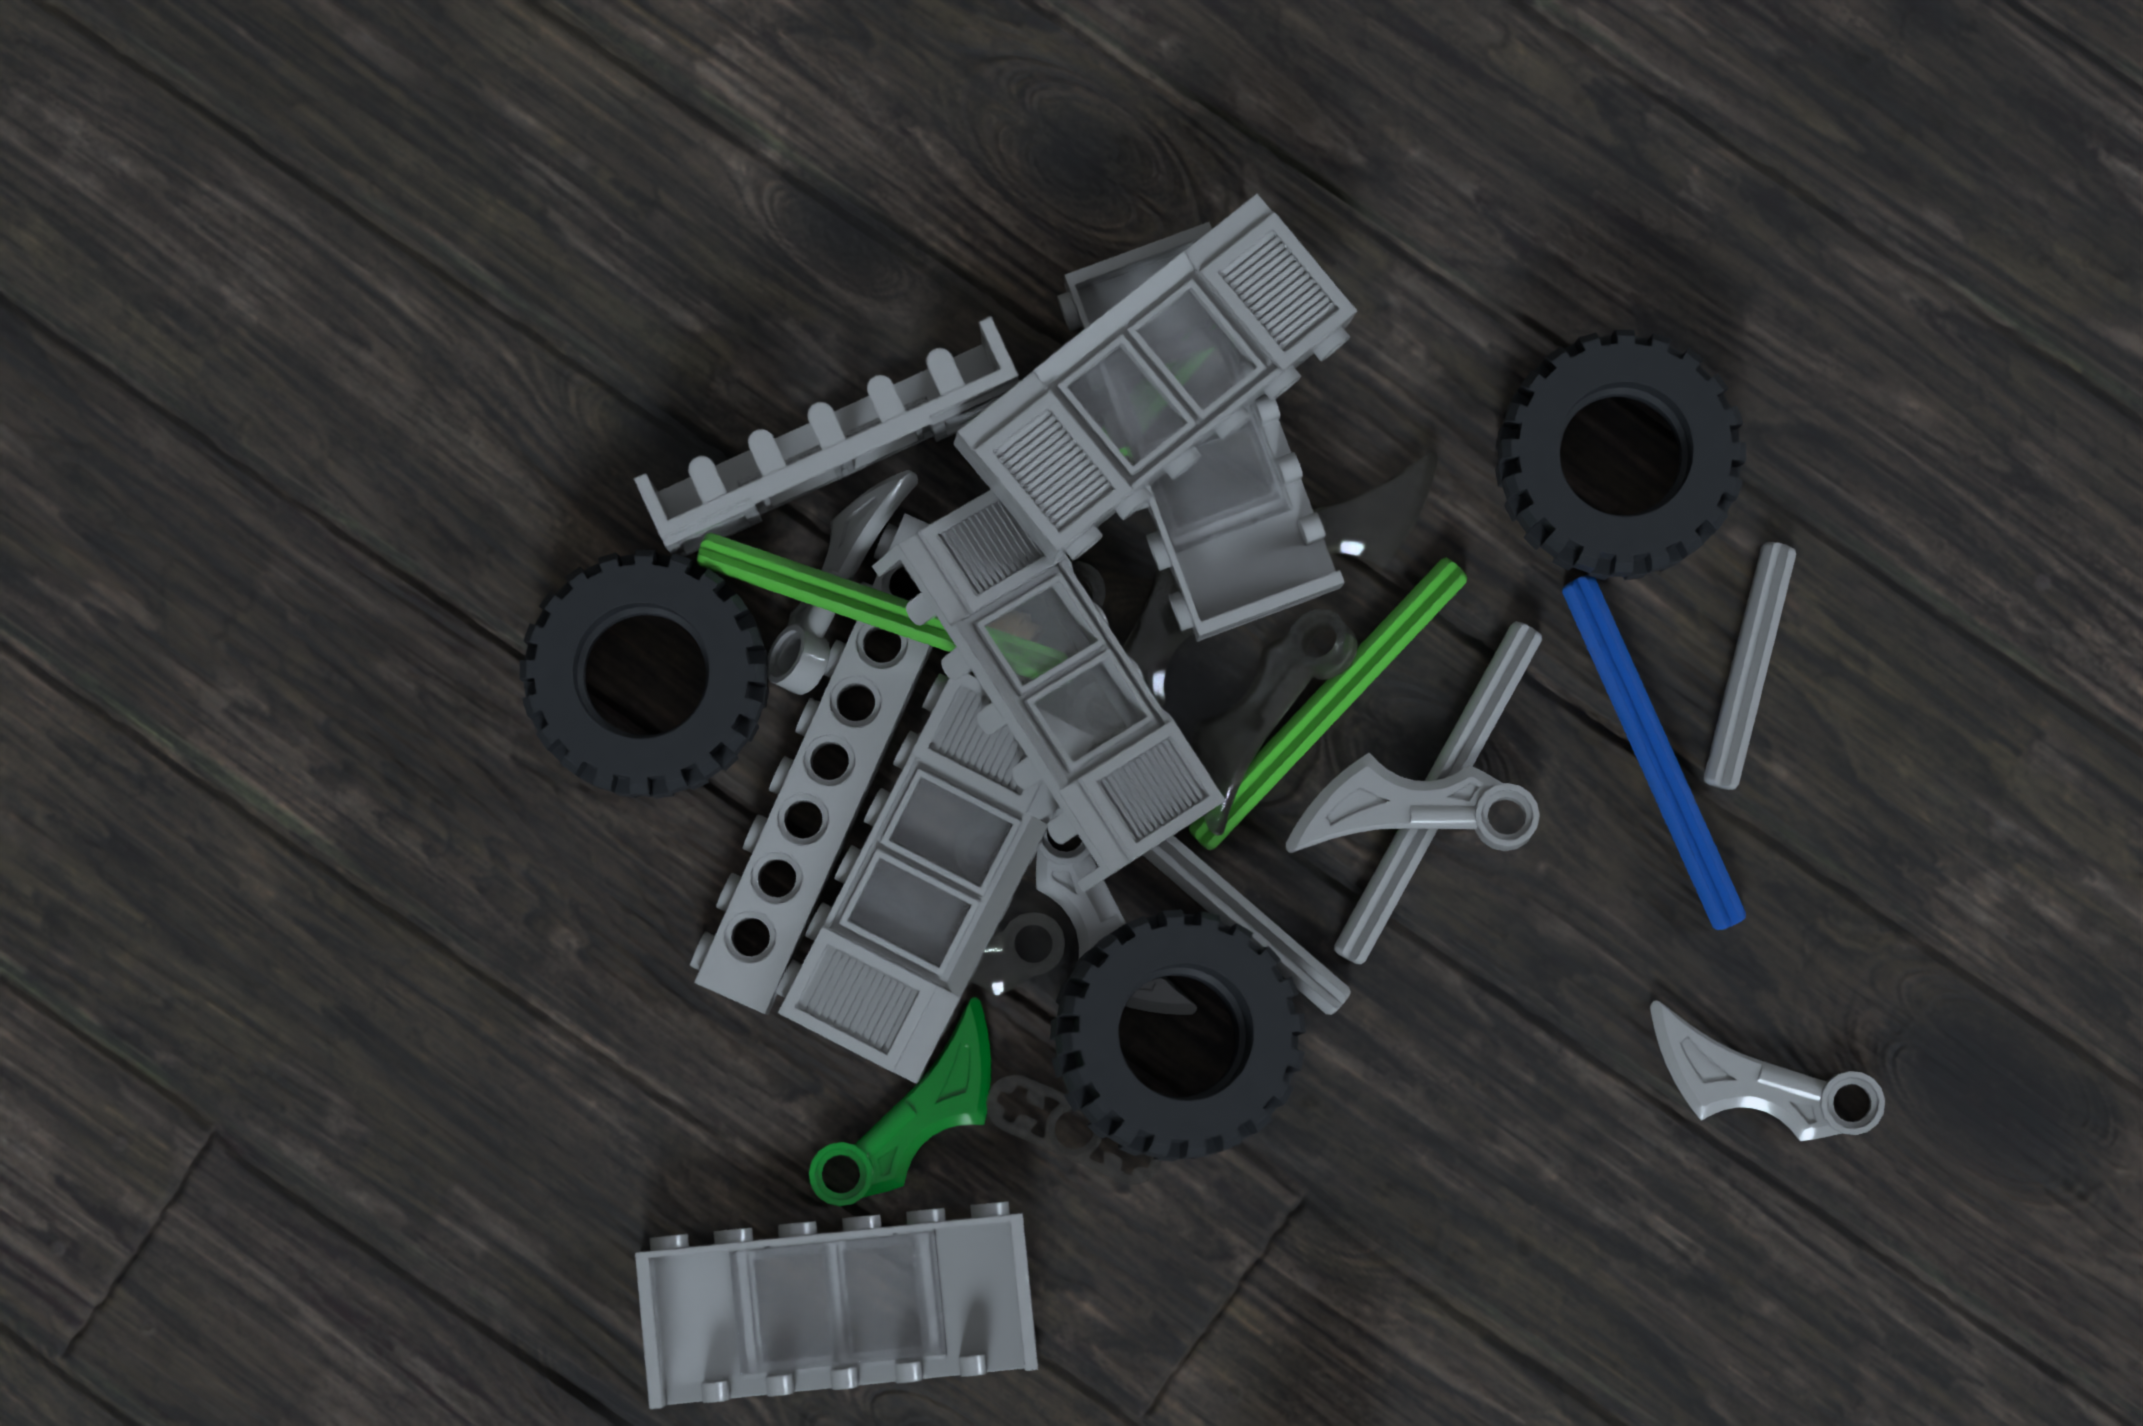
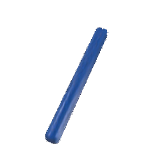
(1654, 752)

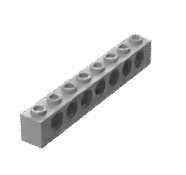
(756, 978)

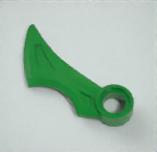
(945, 1097)

